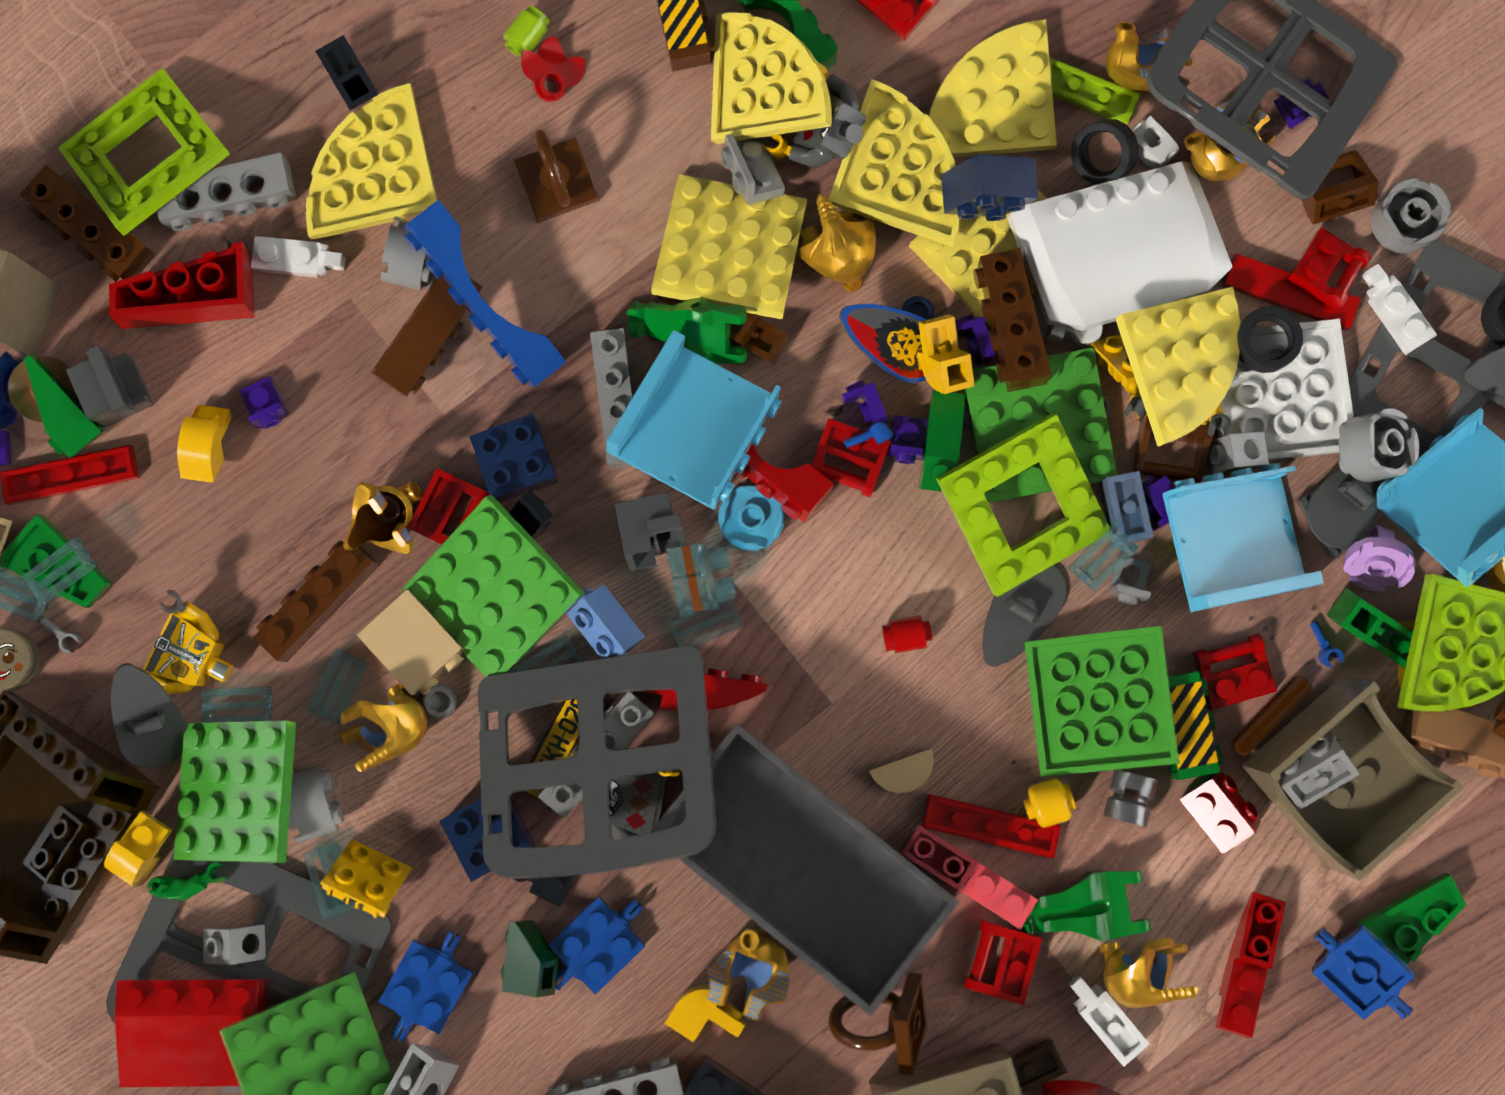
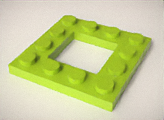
(134, 204)
(965, 490)

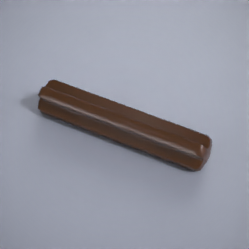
(1271, 715)

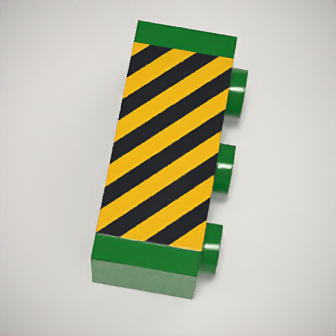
(1193, 728)

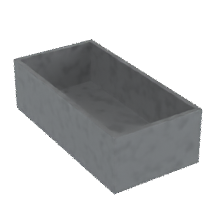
(813, 873)

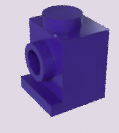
(1154, 500)

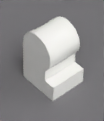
(1154, 143)
(1079, 338)

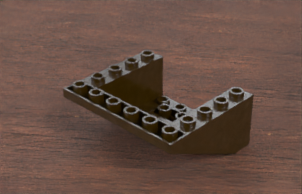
(58, 820)

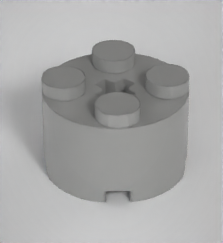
(1395, 227)
(405, 265)
(1377, 445)
(312, 804)

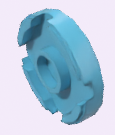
(750, 519)

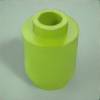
(526, 31)

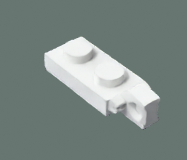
(294, 257)
(1397, 310)
(1108, 1021)

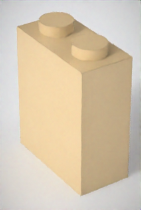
(412, 644)

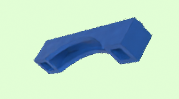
(439, 238)

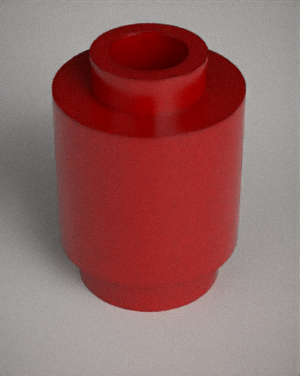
(906, 634)

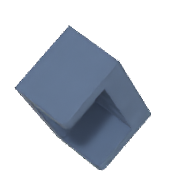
(1126, 506)

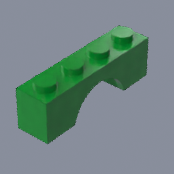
(803, 26)

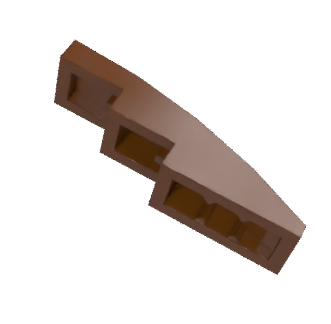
(755, 335)

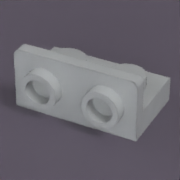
(752, 170)
(1318, 771)

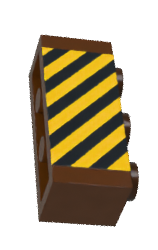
(685, 33)

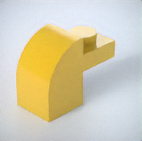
(941, 359)
(200, 443)
(137, 851)
(694, 1010)

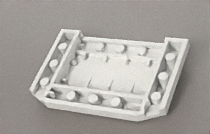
(1120, 246)

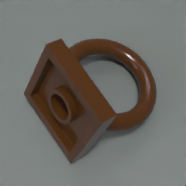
(555, 178)
(905, 1024)

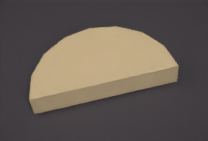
(904, 774)

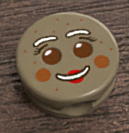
(17, 659)

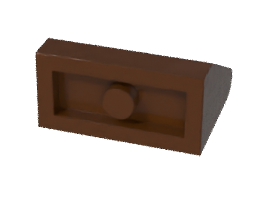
(1345, 196)
(1198, 436)

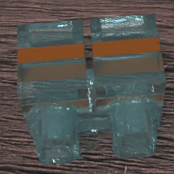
(693, 578)

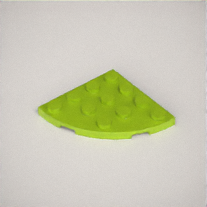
(1455, 647)

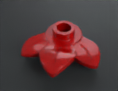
(551, 65)

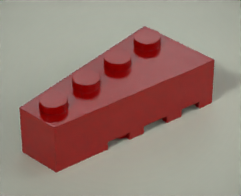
(195, 291)

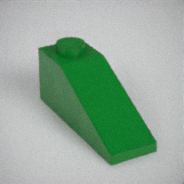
(60, 410)
(942, 438)
(1372, 626)

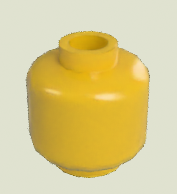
(1049, 802)

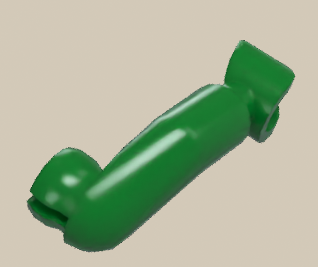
(183, 889)

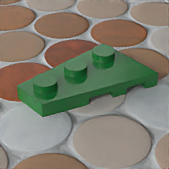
(38, 542)
(1416, 917)

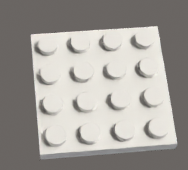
(1298, 404)

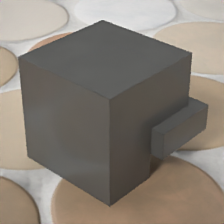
(109, 386)
(648, 529)

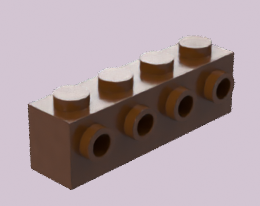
(87, 224)
(1012, 320)
(421, 339)
(315, 601)

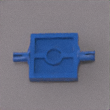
(597, 944)
(1363, 972)
(426, 986)

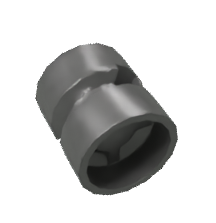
(1126, 809)

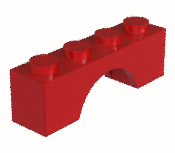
(796, 489)

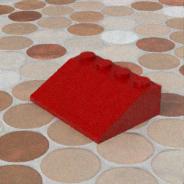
(172, 1029)

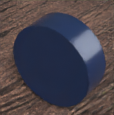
(919, 306)

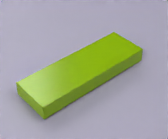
(1092, 92)

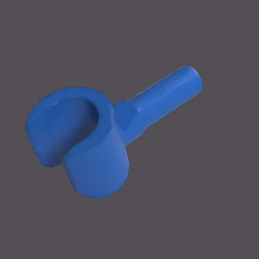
(878, 431)
(1325, 647)

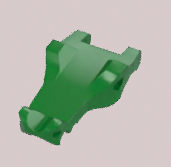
(700, 321)
(1090, 907)

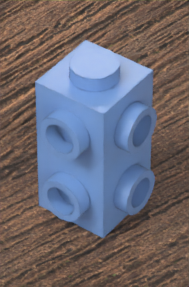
(605, 623)

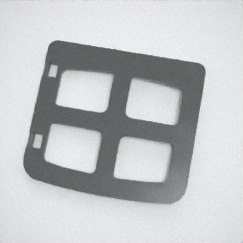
(1267, 72)
(1456, 273)
(595, 764)
(280, 893)

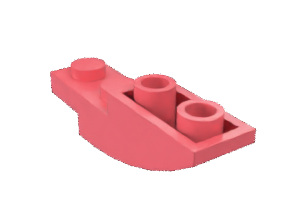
(970, 877)

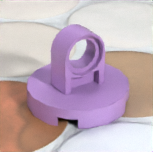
(1379, 561)

